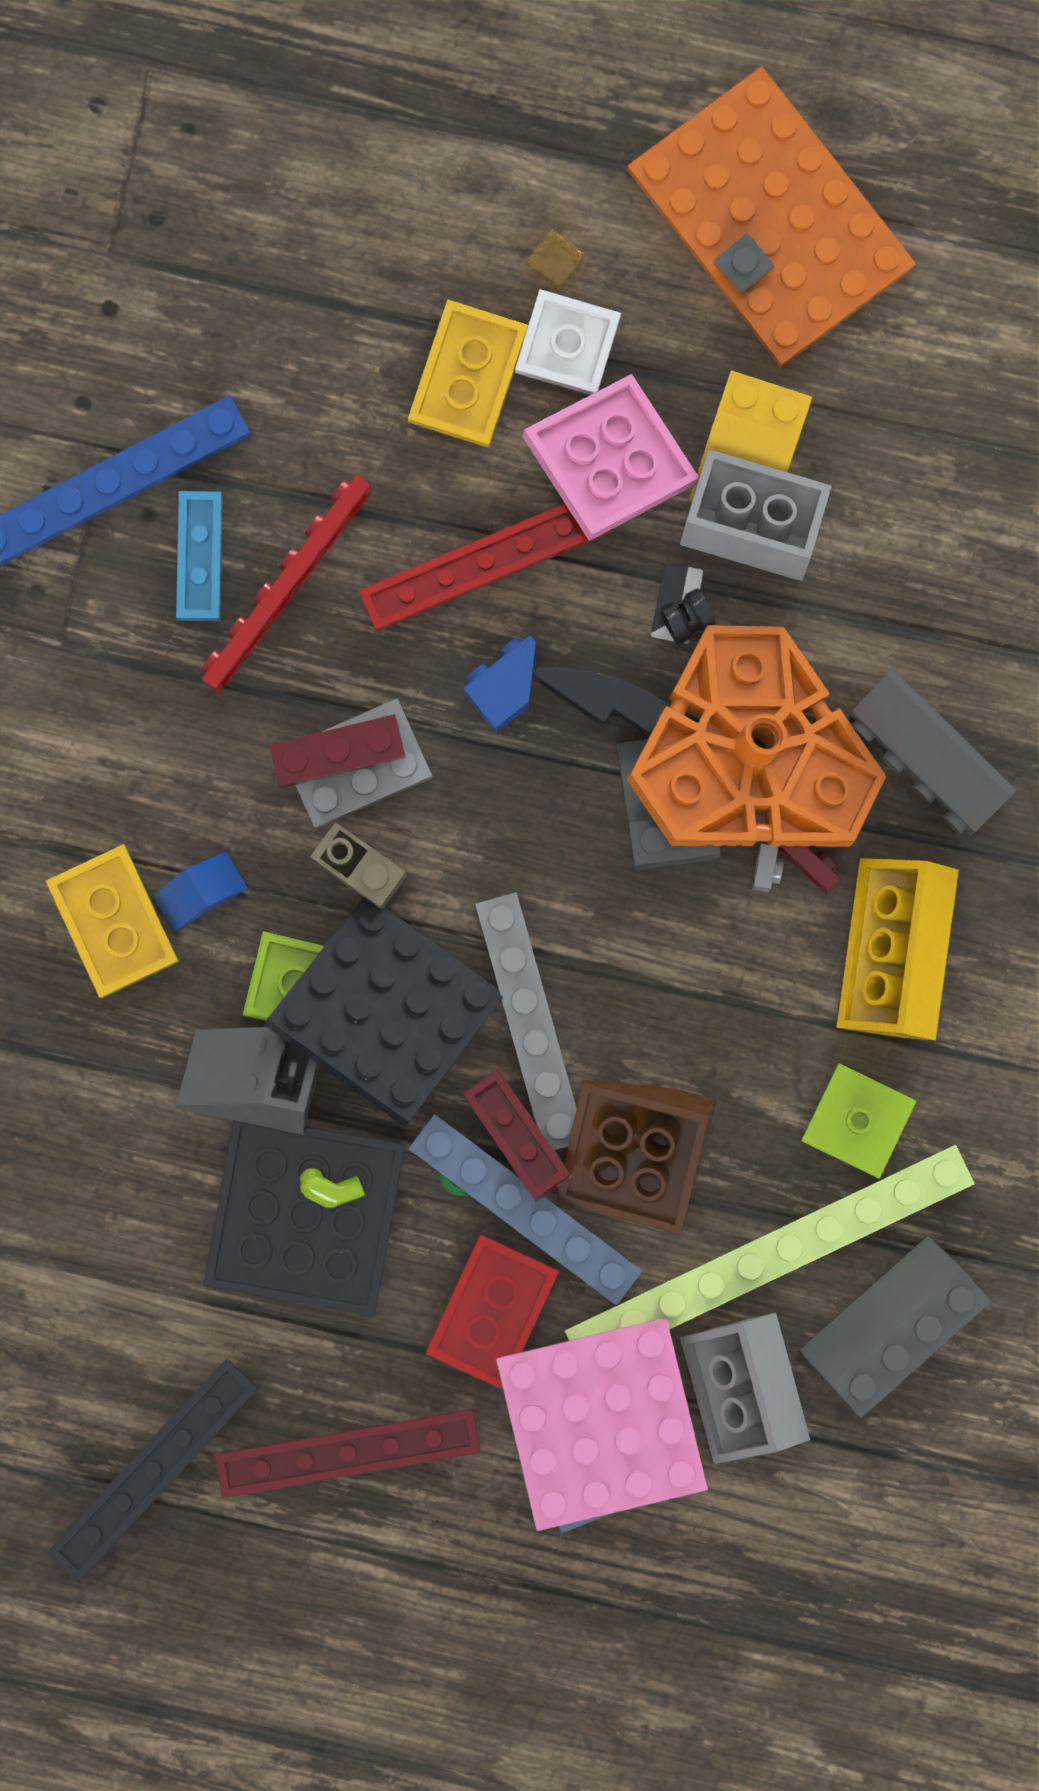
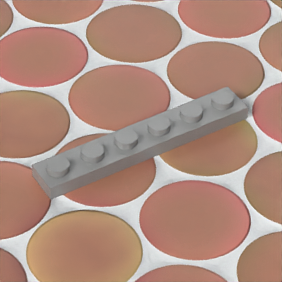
(528, 1017)

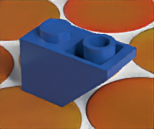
(505, 687)

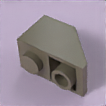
(359, 866)

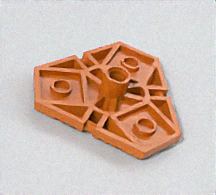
(712, 778)

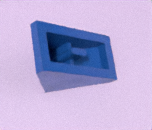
(199, 891)

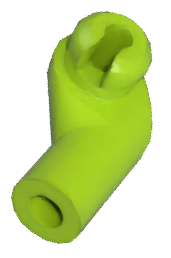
(326, 1192)

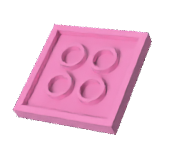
(610, 457)

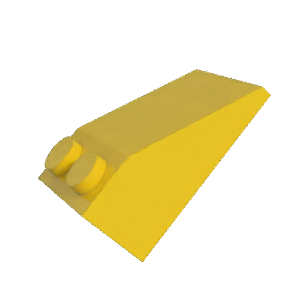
(757, 423)

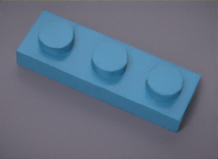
(199, 556)

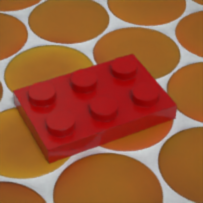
(491, 1310)

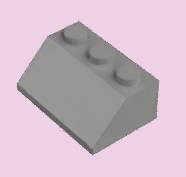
(755, 515)
(745, 1389)

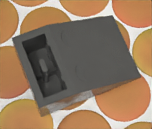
(249, 1078)

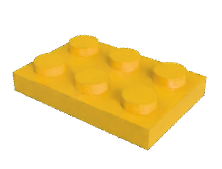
(468, 373)
(112, 921)

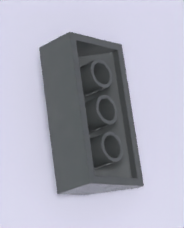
(930, 753)
(894, 1326)

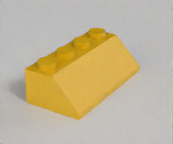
(897, 948)

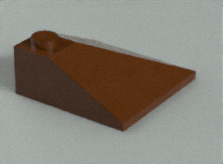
(636, 1152)

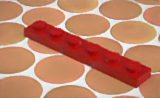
(473, 566)
(275, 597)

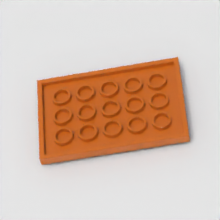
(765, 173)

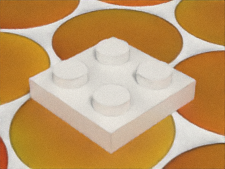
(567, 342)

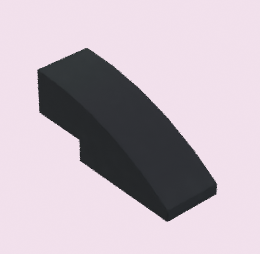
(602, 696)

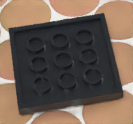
(384, 1010)
(289, 1247)

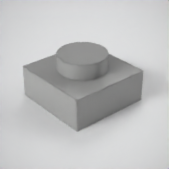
(767, 869)

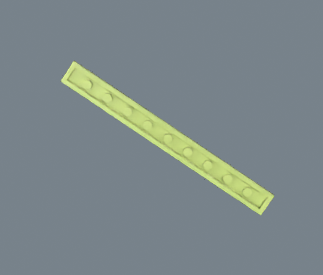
(789, 1246)

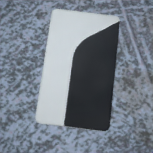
(675, 583)

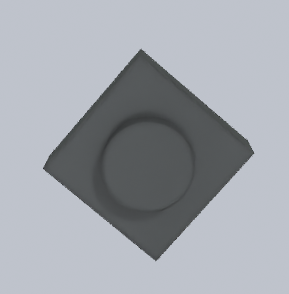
(744, 264)

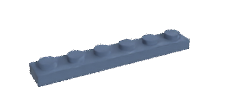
(536, 1220)

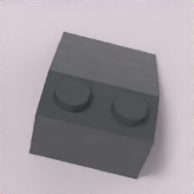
(646, 840)

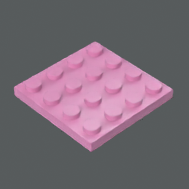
(601, 1424)

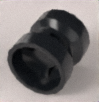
(687, 616)

